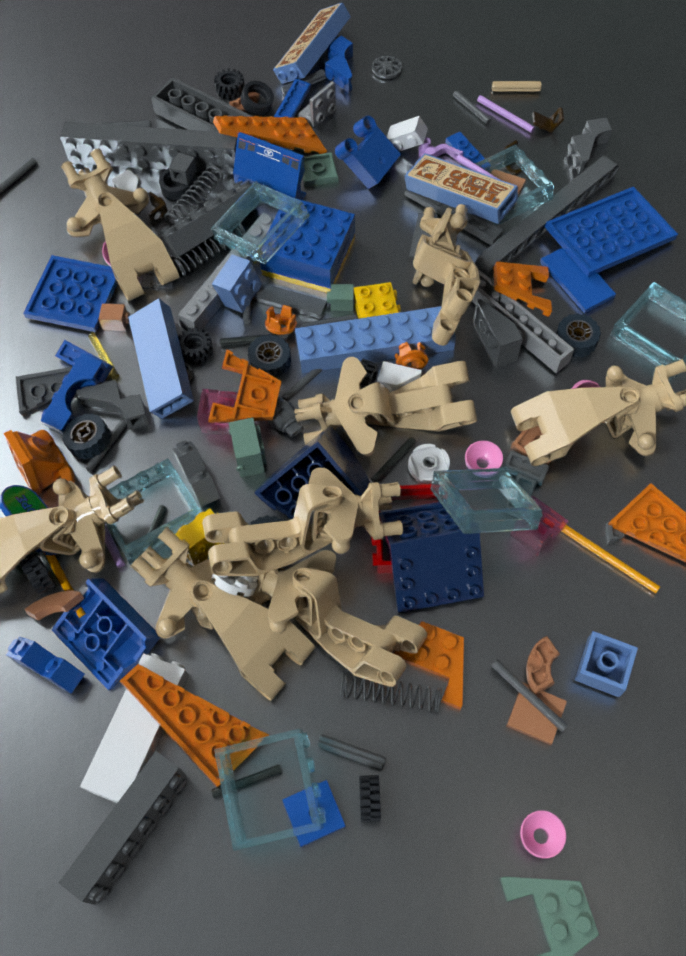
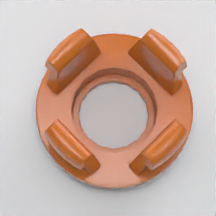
(274, 321)
(417, 357)

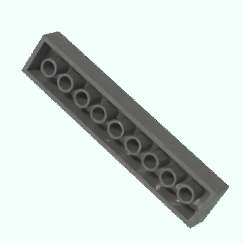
(147, 146)

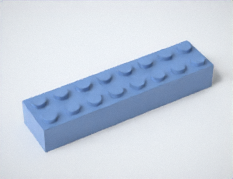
(367, 338)

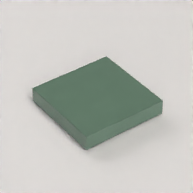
(319, 170)

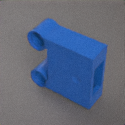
(372, 156)

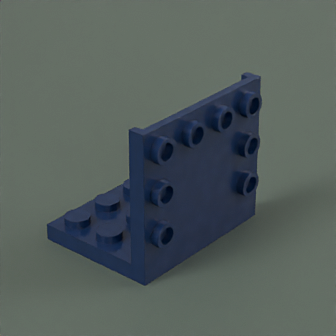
(432, 558)

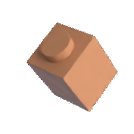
(114, 317)

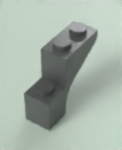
(594, 134)
(108, 398)
(196, 473)

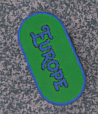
(21, 499)

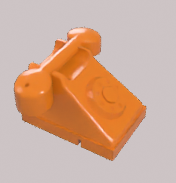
(38, 459)

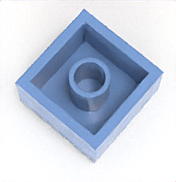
(237, 283)
(606, 664)

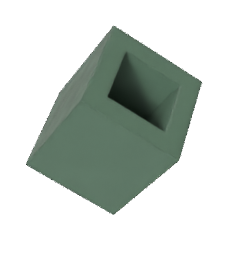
(341, 297)

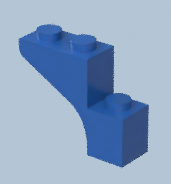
(337, 67)
(45, 663)

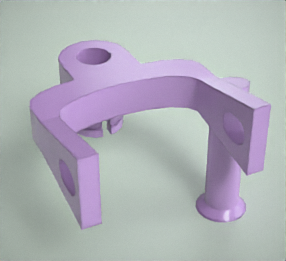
(428, 149)

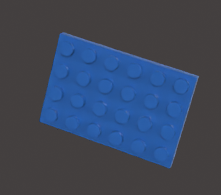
(610, 231)

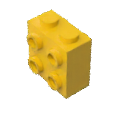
(375, 300)
(194, 535)

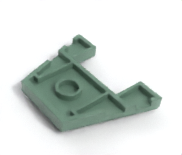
(561, 909)

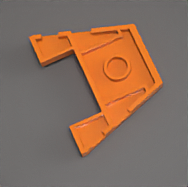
(515, 282)
(255, 396)
(443, 656)

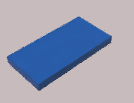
(583, 290)

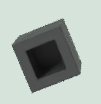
(183, 168)

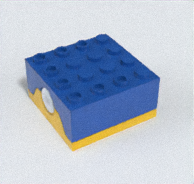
(315, 250)

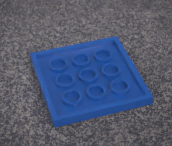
(71, 293)

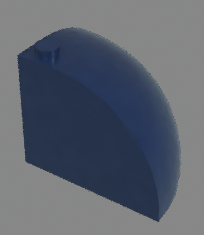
(323, 451)

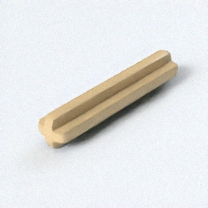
(516, 86)

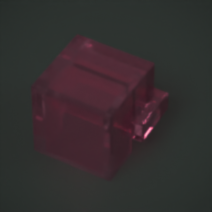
(207, 398)
(549, 527)

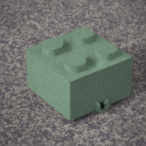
(248, 447)

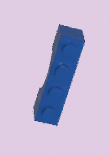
(84, 372)

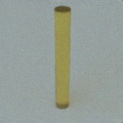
(102, 354)

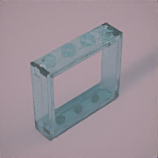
(531, 199)
(295, 216)
(639, 342)
(140, 482)
(523, 516)
(231, 798)

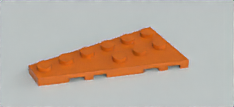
(280, 131)
(654, 521)
(190, 720)

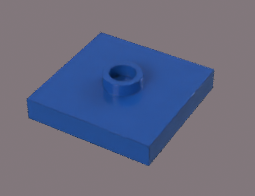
(299, 814)

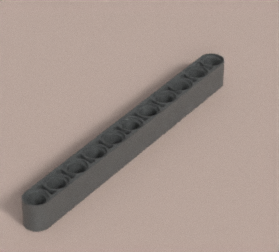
(534, 225)

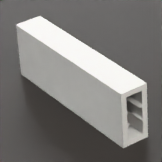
(129, 738)

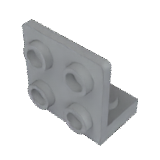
(320, 105)

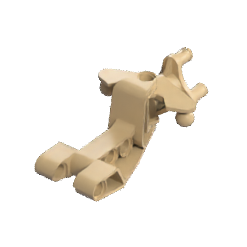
(129, 242)
(445, 262)
(622, 405)
(416, 406)
(322, 504)
(67, 528)
(313, 598)
(237, 620)

